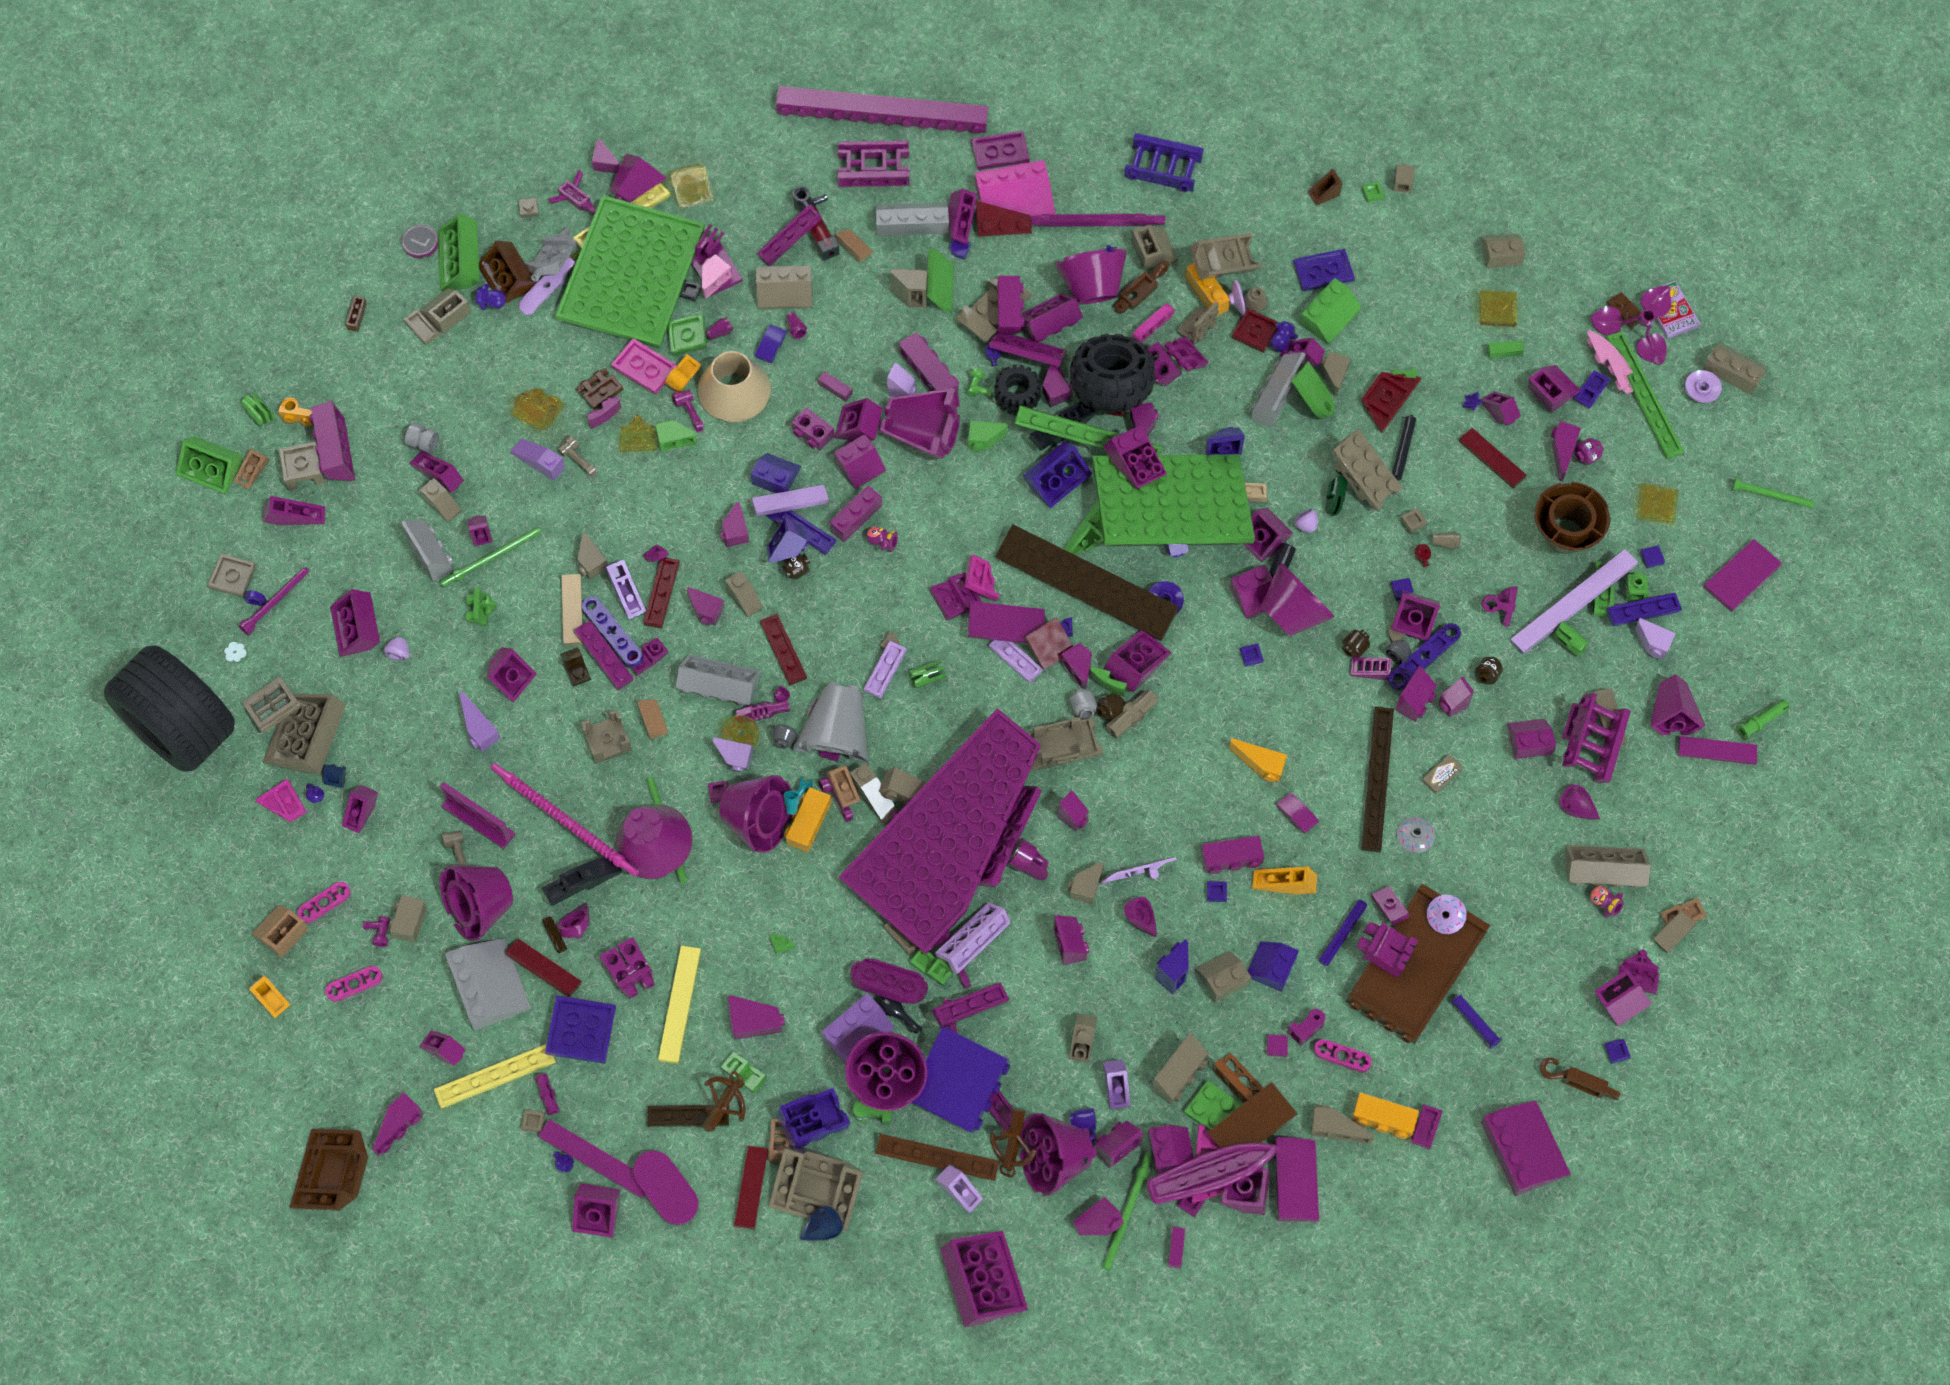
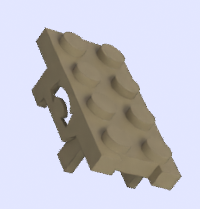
(1366, 468)
(1065, 743)

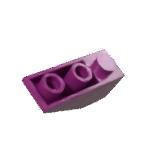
(398, 1119)

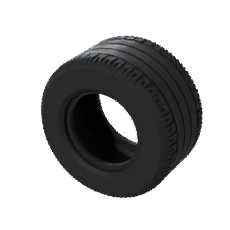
(169, 708)

